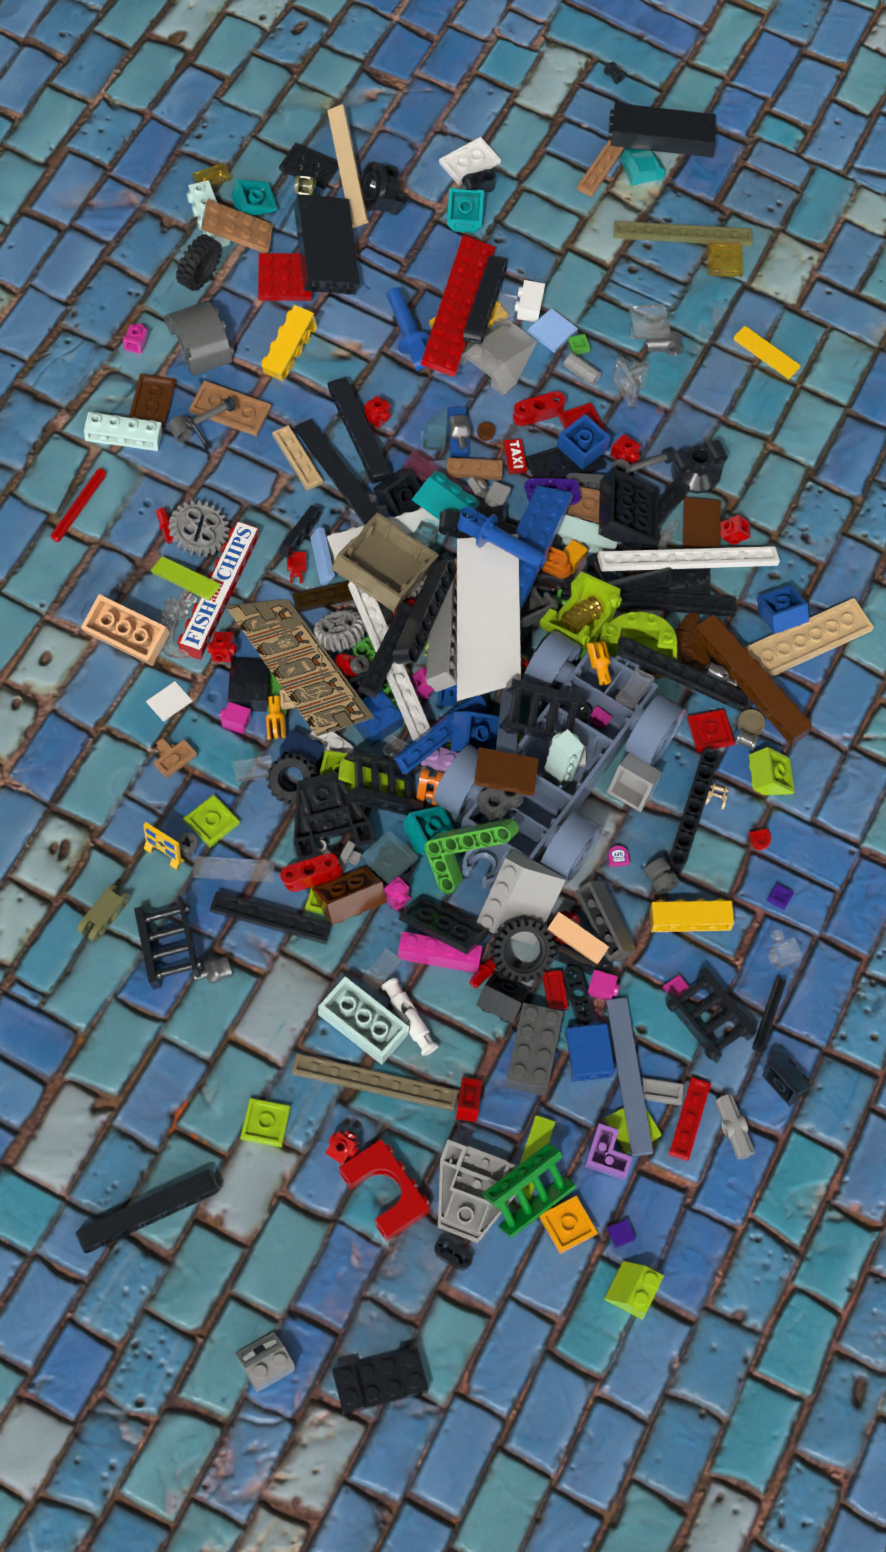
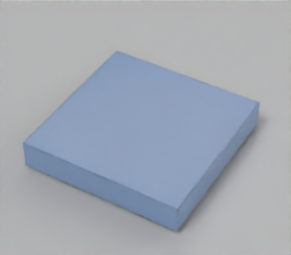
(552, 330)

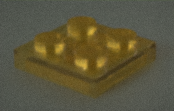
(724, 260)

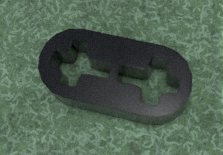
(450, 1258)

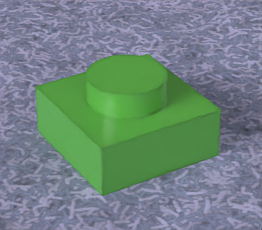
(578, 344)

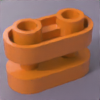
(557, 563)
(424, 780)

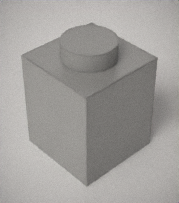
(497, 495)

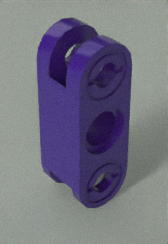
(560, 484)

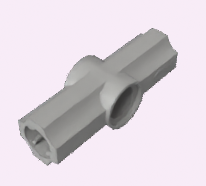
(734, 1127)

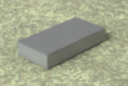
(662, 1091)

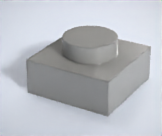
(478, 486)

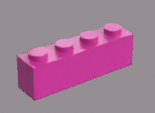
(434, 952)

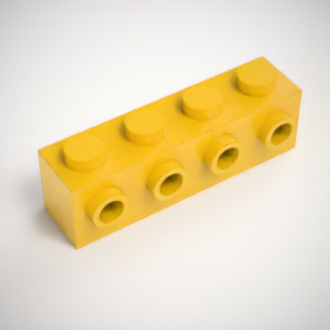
(691, 915)

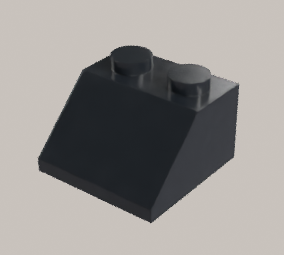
(398, 492)
(503, 997)
(786, 1080)

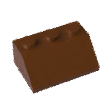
(349, 895)

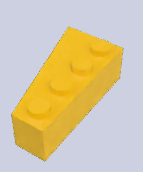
(289, 342)

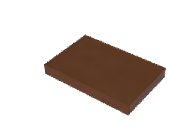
(152, 398)
(701, 523)
(506, 771)

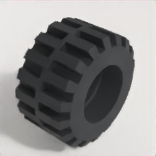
(277, 772)

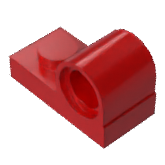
(469, 1099)

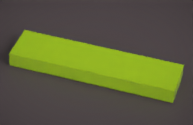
(185, 578)
(347, 774)
(538, 1137)

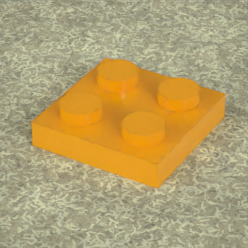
(568, 1225)

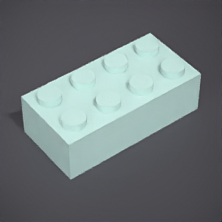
(363, 1020)

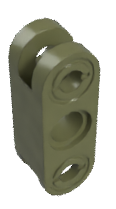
(305, 185)
(103, 913)

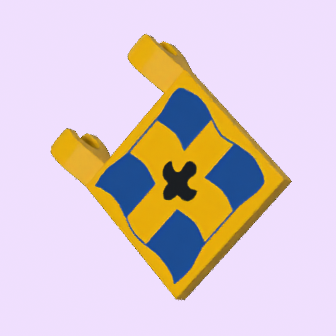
(162, 842)

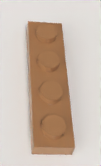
(599, 169)

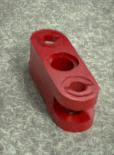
(538, 408)
(325, 868)

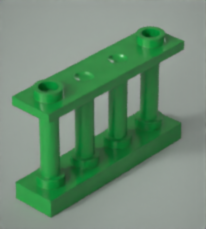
(521, 1176)

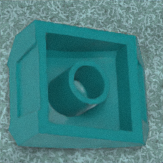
(641, 166)
(253, 197)
(465, 210)
(424, 824)

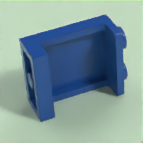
(589, 1052)

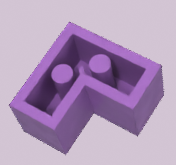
(603, 1157)

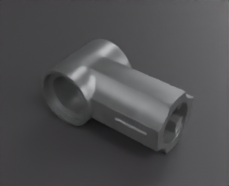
(671, 344)

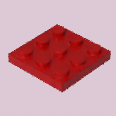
(281, 278)

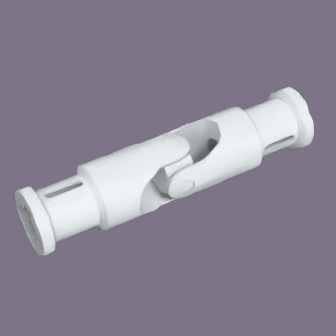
(417, 1028)

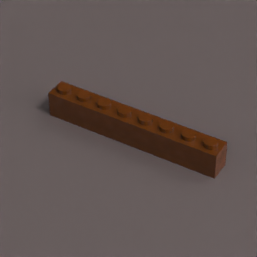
(753, 680)

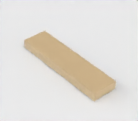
(297, 457)

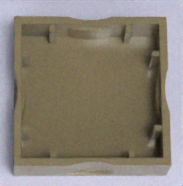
(385, 562)

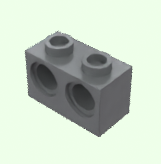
(499, 797)

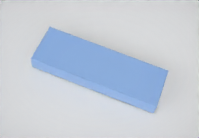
(322, 556)

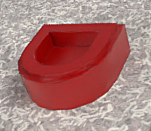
(760, 839)

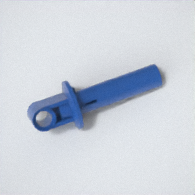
(414, 340)
(486, 530)

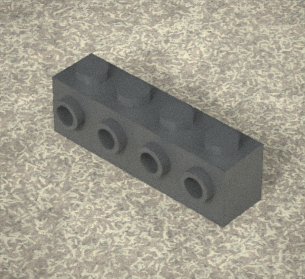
(606, 920)

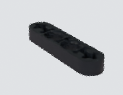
(300, 531)

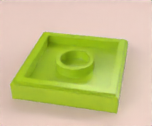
(211, 821)
(618, 1121)
(265, 1122)

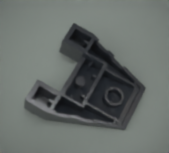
(325, 814)

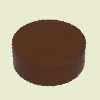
(486, 431)

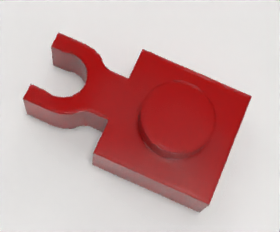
(296, 565)

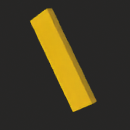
(766, 352)

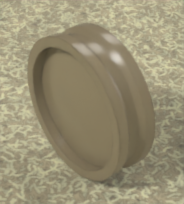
(751, 721)

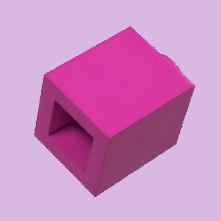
(235, 717)
(603, 985)

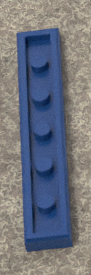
(435, 736)

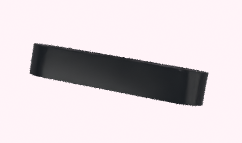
(582, 987)

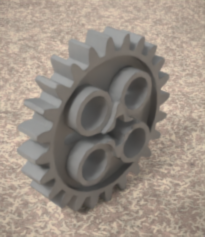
(181, 522)

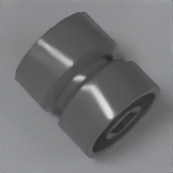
(662, 877)

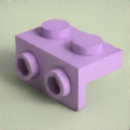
(440, 759)

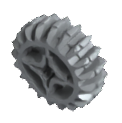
(339, 630)

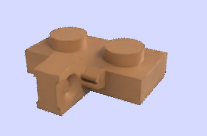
(173, 757)

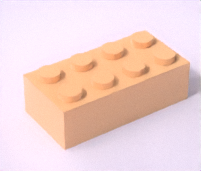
(125, 630)

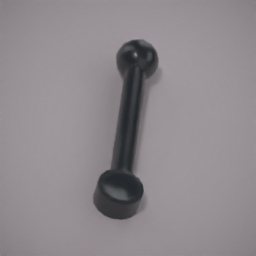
(189, 419)

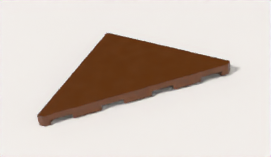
(689, 649)

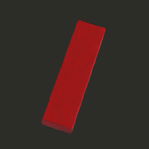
(689, 1119)

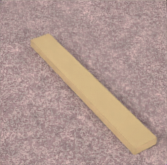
(347, 165)

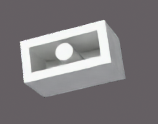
(530, 301)

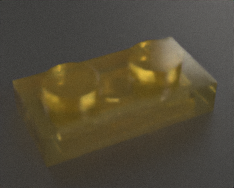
(215, 174)

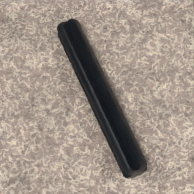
(769, 1014)

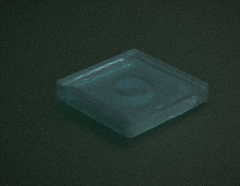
(389, 857)

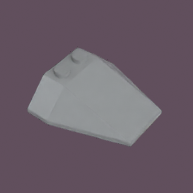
(501, 356)
(462, 1180)

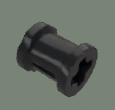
(618, 72)

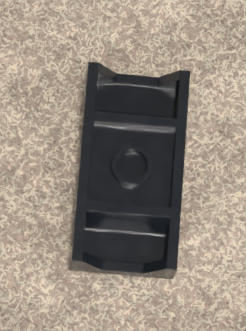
(380, 1381)

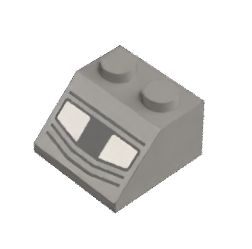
(265, 1362)

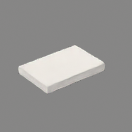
(469, 159)

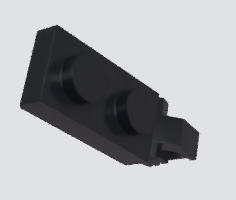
(570, 957)

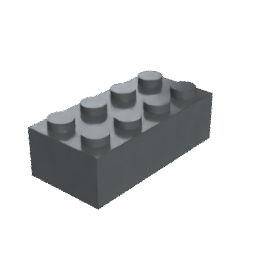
(534, 1049)

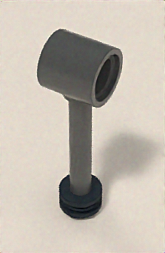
(182, 429)
(624, 466)

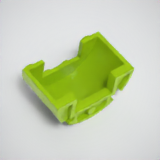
(582, 588)
(643, 628)

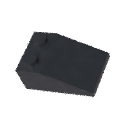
(249, 683)

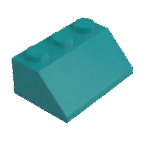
(442, 494)

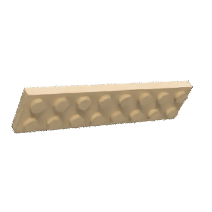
(811, 639)

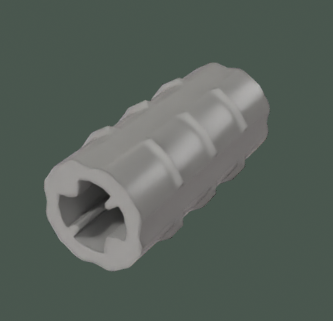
(582, 369)

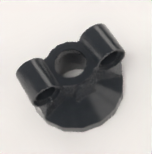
(382, 188)
(699, 476)

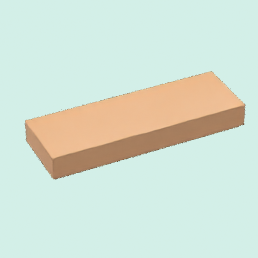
(577, 938)

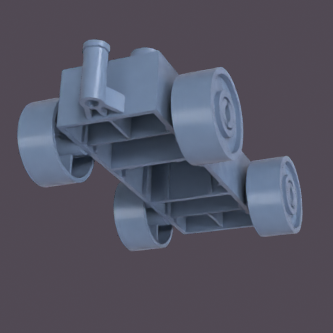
(549, 819)

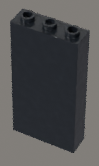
(662, 130)
(326, 244)

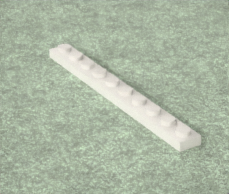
(688, 558)
(397, 675)

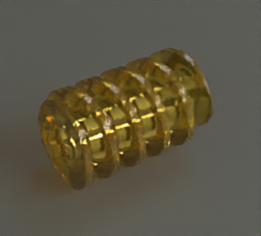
(582, 614)

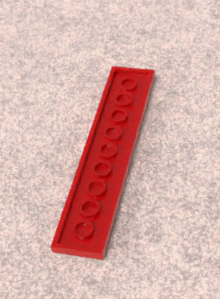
(446, 337)

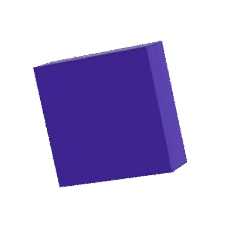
(780, 896)
(621, 1234)

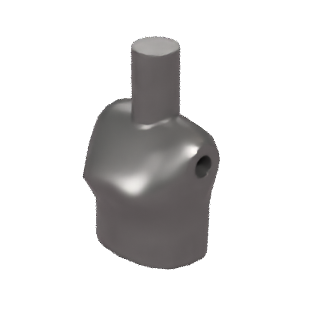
(459, 430)
(719, 672)
(215, 970)

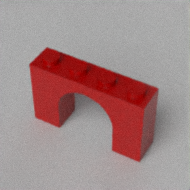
(380, 1161)

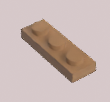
(474, 467)

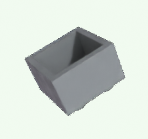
(634, 782)

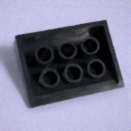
(628, 509)

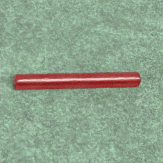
(78, 505)

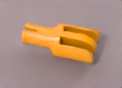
(600, 660)
(274, 717)

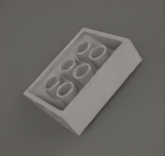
(521, 891)

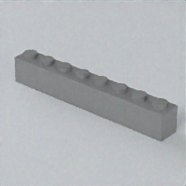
(443, 644)

